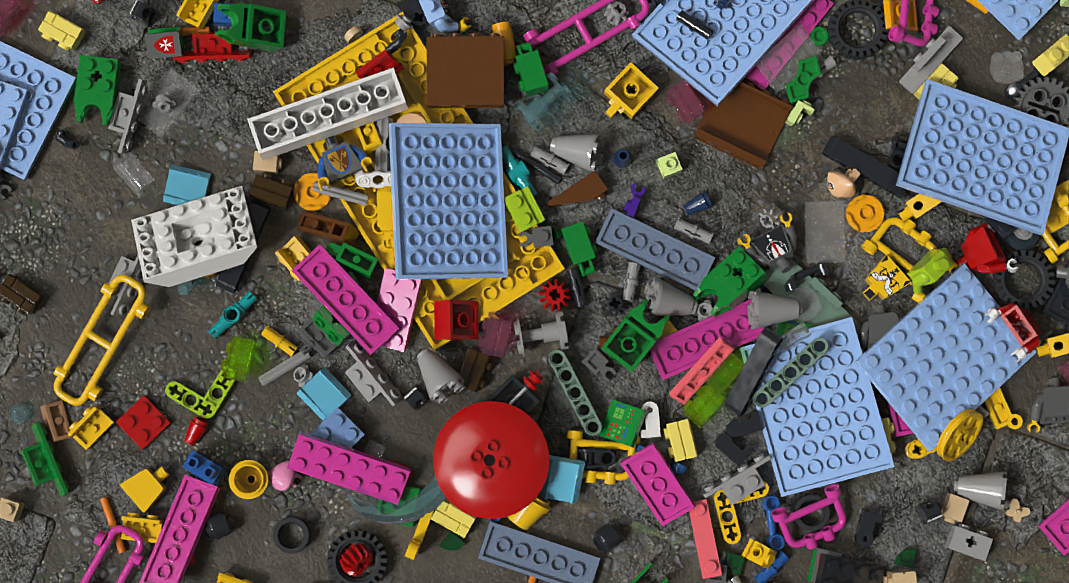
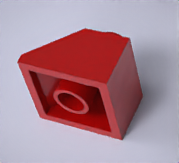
(456, 320)

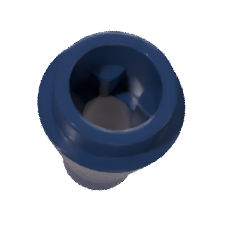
(622, 163)
(698, 203)

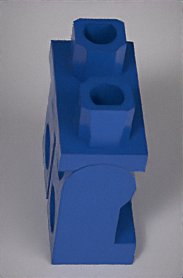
(205, 468)

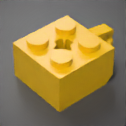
(630, 103)
(385, 216)

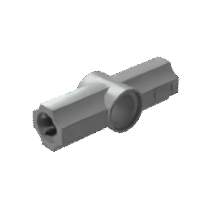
(382, 154)

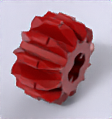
(548, 299)
(356, 559)

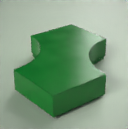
(798, 87)

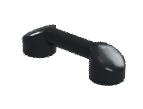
(1011, 90)
(821, 269)

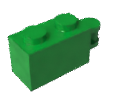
(530, 70)
(579, 246)
(353, 259)

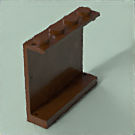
(465, 71)
(744, 124)

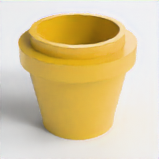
(239, 479)
(530, 514)

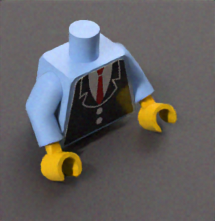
(440, 16)

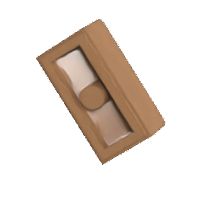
(56, 421)

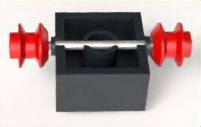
(517, 393)

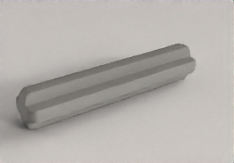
(341, 193)
(284, 367)

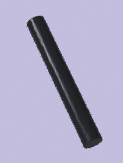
(536, 166)

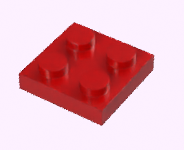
(143, 422)

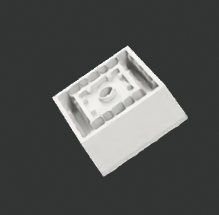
(168, 238)

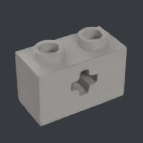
(980, 539)

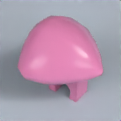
(281, 477)

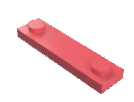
(701, 370)
(705, 540)

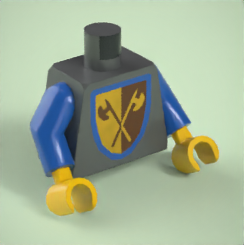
(340, 162)

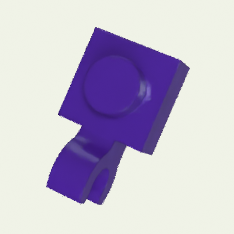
(631, 206)

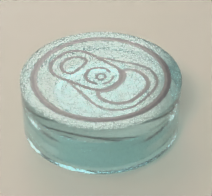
(19, 414)

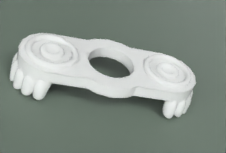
(366, 179)

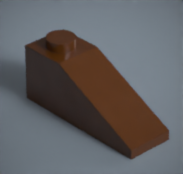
(584, 191)
(328, 229)

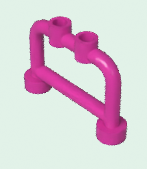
(897, 33)
(827, 532)

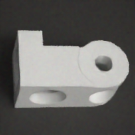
(651, 420)

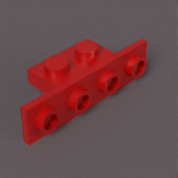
(209, 46)

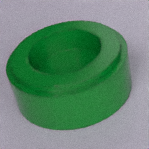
(819, 36)

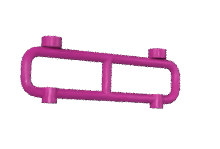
(535, 38)
(104, 540)

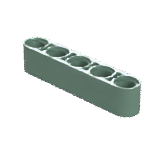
(800, 369)
(575, 402)

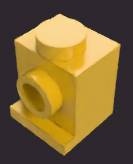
(759, 553)

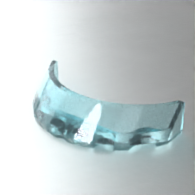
(406, 510)

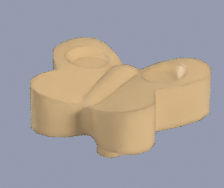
(1016, 510)

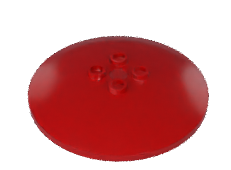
(519, 457)

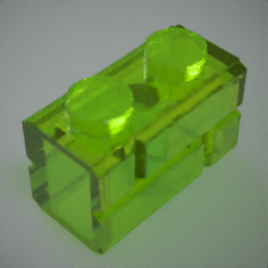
(239, 358)
(725, 373)
(703, 405)

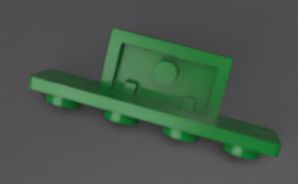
(42, 463)

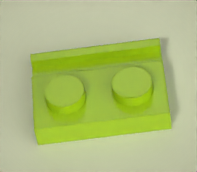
(524, 209)

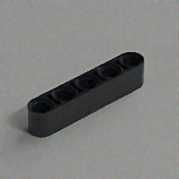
(867, 166)
(230, 278)
(753, 371)

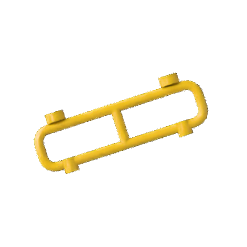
(138, 309)

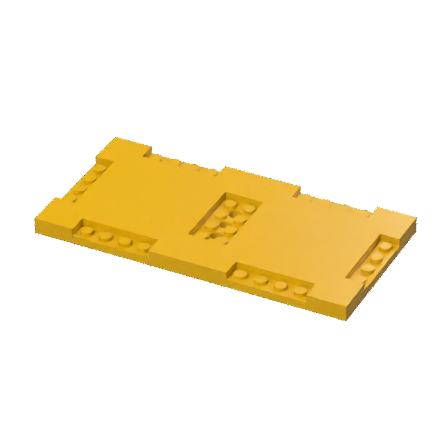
(526, 265)

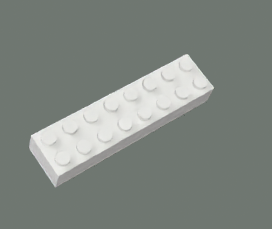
(327, 114)

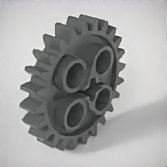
(1049, 91)

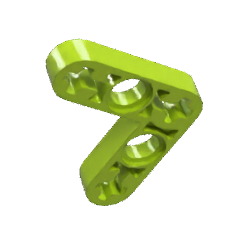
(207, 400)

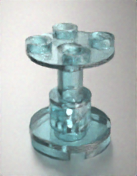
(539, 107)

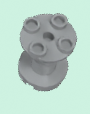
(549, 332)

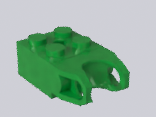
(247, 26)
(97, 94)
(726, 283)
(639, 332)

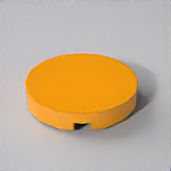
(306, 196)
(865, 213)

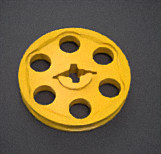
(959, 434)

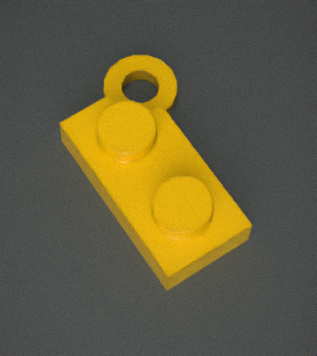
(1000, 412)

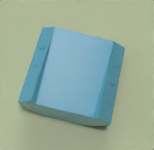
(185, 185)
(323, 393)
(563, 479)

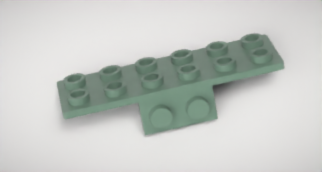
(830, 301)

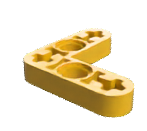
(736, 529)
(418, 537)

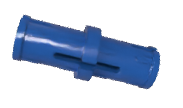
(765, 574)

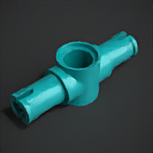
(516, 170)
(240, 307)

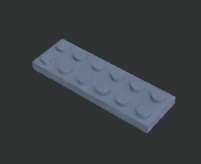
(654, 250)
(536, 556)

